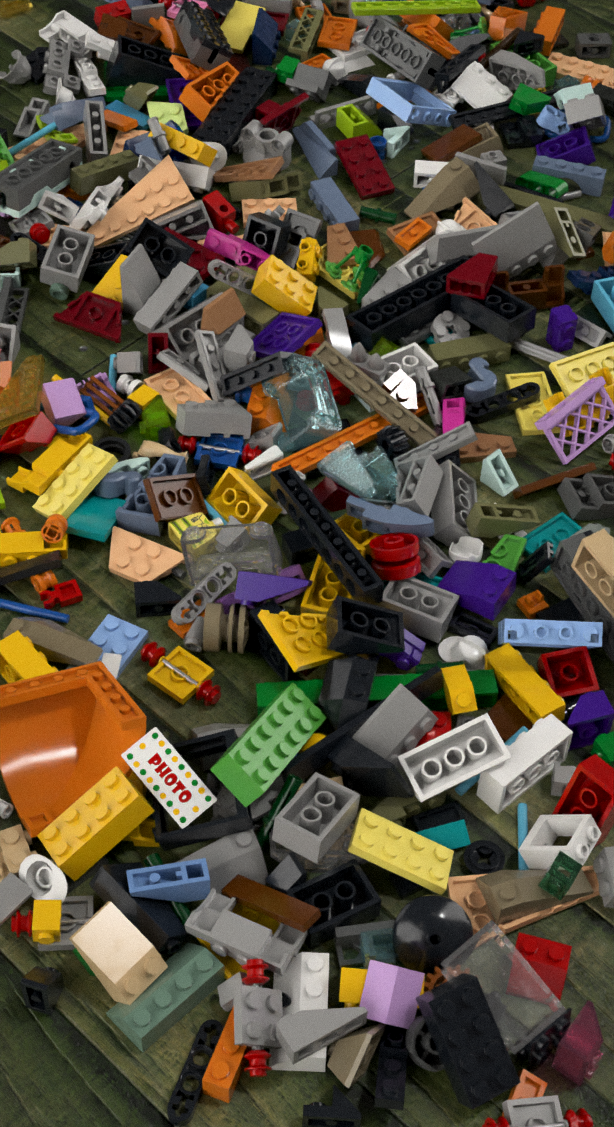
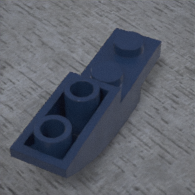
(585, 279)

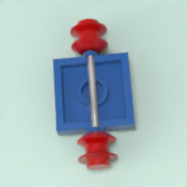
(222, 451)

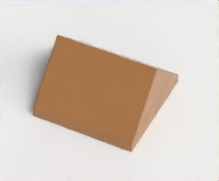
(222, 312)

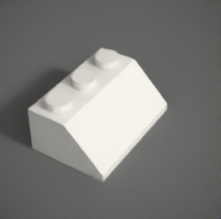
(480, 87)

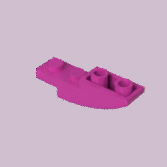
(235, 248)
(453, 413)

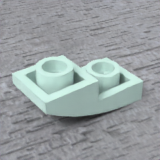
(140, 465)

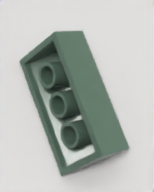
(188, 979)

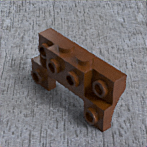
(540, 293)

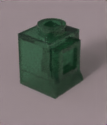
(556, 882)

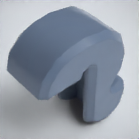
(483, 381)
(117, 484)

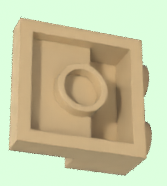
(13, 850)

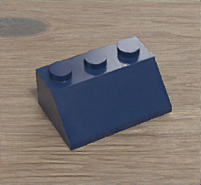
(265, 39)

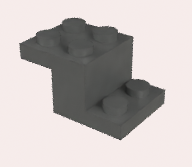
(312, 81)
(302, 227)

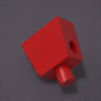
(220, 213)

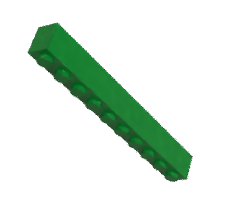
(482, 681)

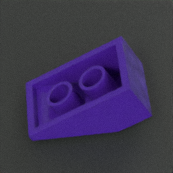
(572, 147)
(481, 586)
(259, 587)

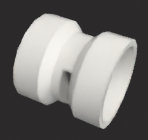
(127, 384)

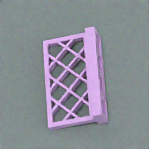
(567, 407)

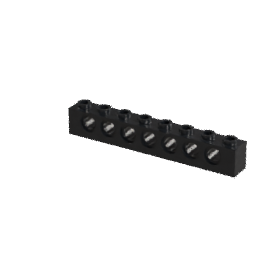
(326, 536)

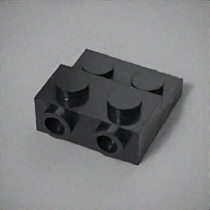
(522, 133)

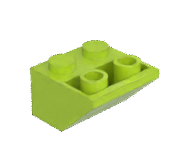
(354, 122)

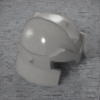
(19, 72)

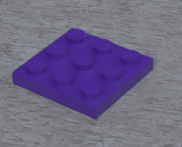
(285, 334)

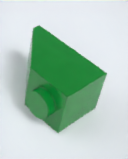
(528, 100)

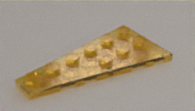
(23, 392)

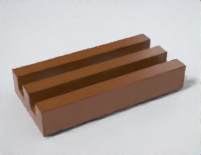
(88, 385)

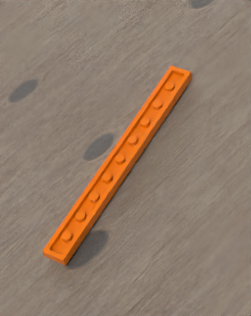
(358, 434)

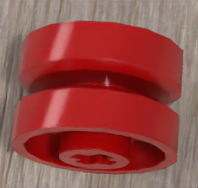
(395, 556)

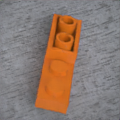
(168, 34)

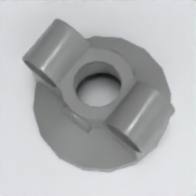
(265, 143)

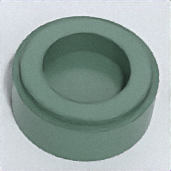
(59, 291)

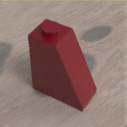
(473, 276)

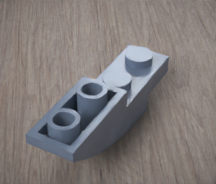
(384, 521)

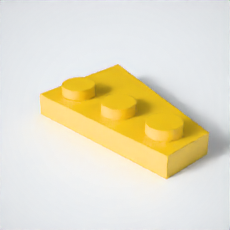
(111, 283)

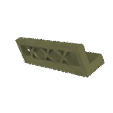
(311, 32)

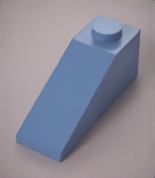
(171, 882)

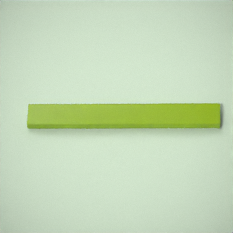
(415, 7)

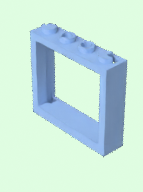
(394, 96)
(550, 633)

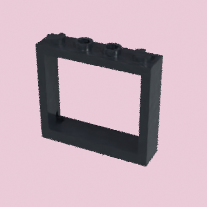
(241, 822)

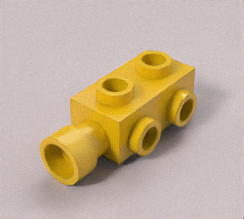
(309, 258)

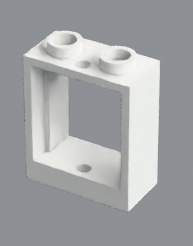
(538, 847)

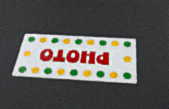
(169, 777)

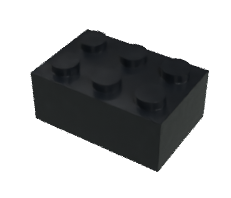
(343, 900)

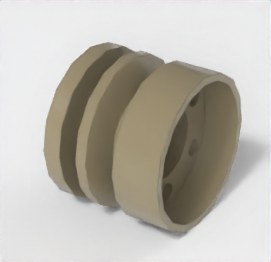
(225, 628)

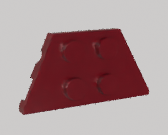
(285, 116)
(94, 315)

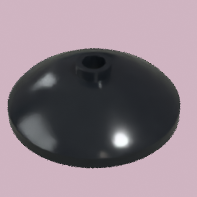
(421, 920)

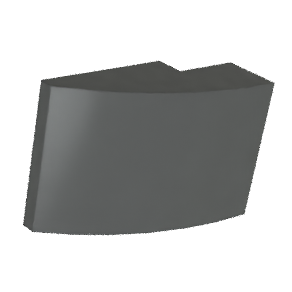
(588, 497)

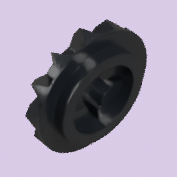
(484, 849)

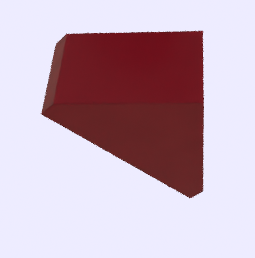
(156, 343)

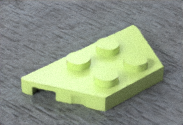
(168, 111)

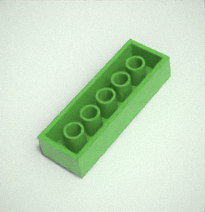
(268, 744)

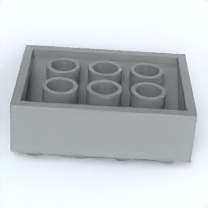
(519, 241)

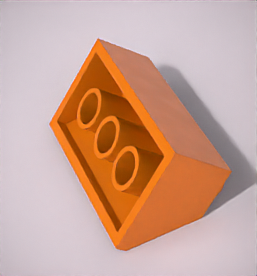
(264, 410)

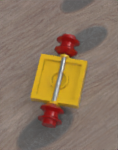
(180, 674)

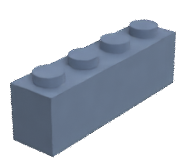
(333, 204)

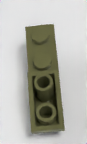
(259, 189)
(398, 809)

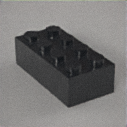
(498, 313)
(468, 1040)

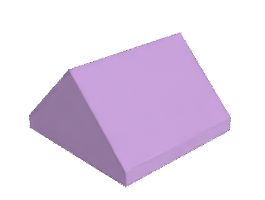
(62, 402)
(391, 994)

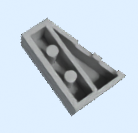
(213, 417)
(418, 483)

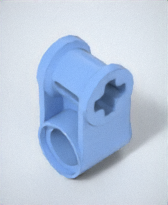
(553, 119)

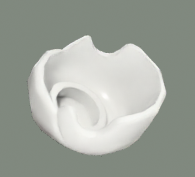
(466, 549)

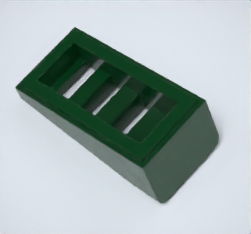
(369, 279)

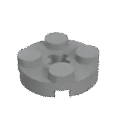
(449, 320)

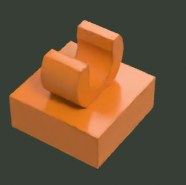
(532, 604)

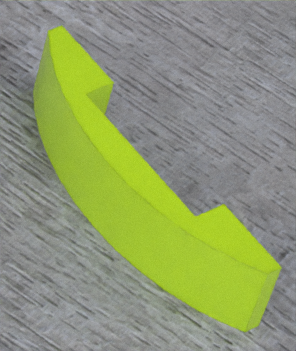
(57, 135)

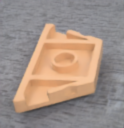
(472, 217)
(140, 558)

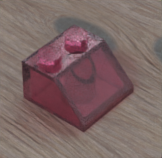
(580, 1047)

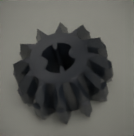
(124, 416)
(393, 441)

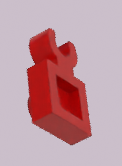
(64, 593)

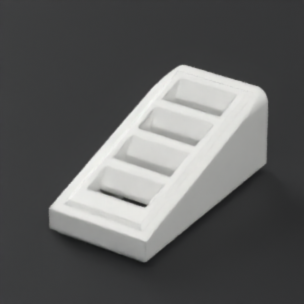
(262, 464)

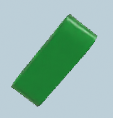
(543, 183)

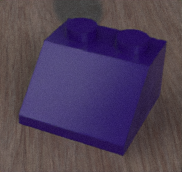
(589, 719)

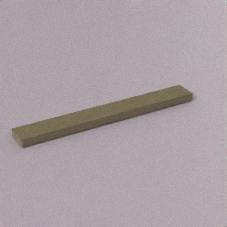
(373, 394)

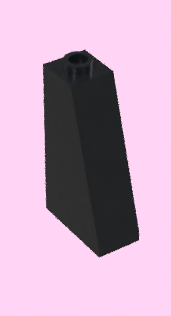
(150, 916)

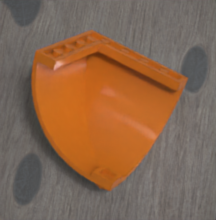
(63, 738)

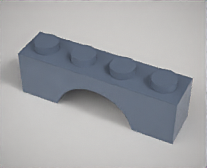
(589, 178)

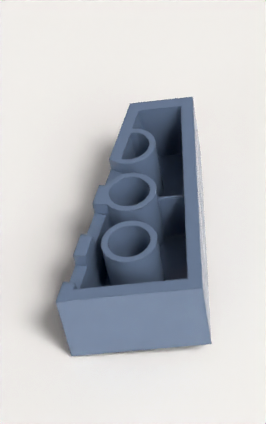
(136, 512)

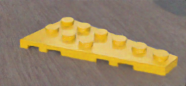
(299, 638)

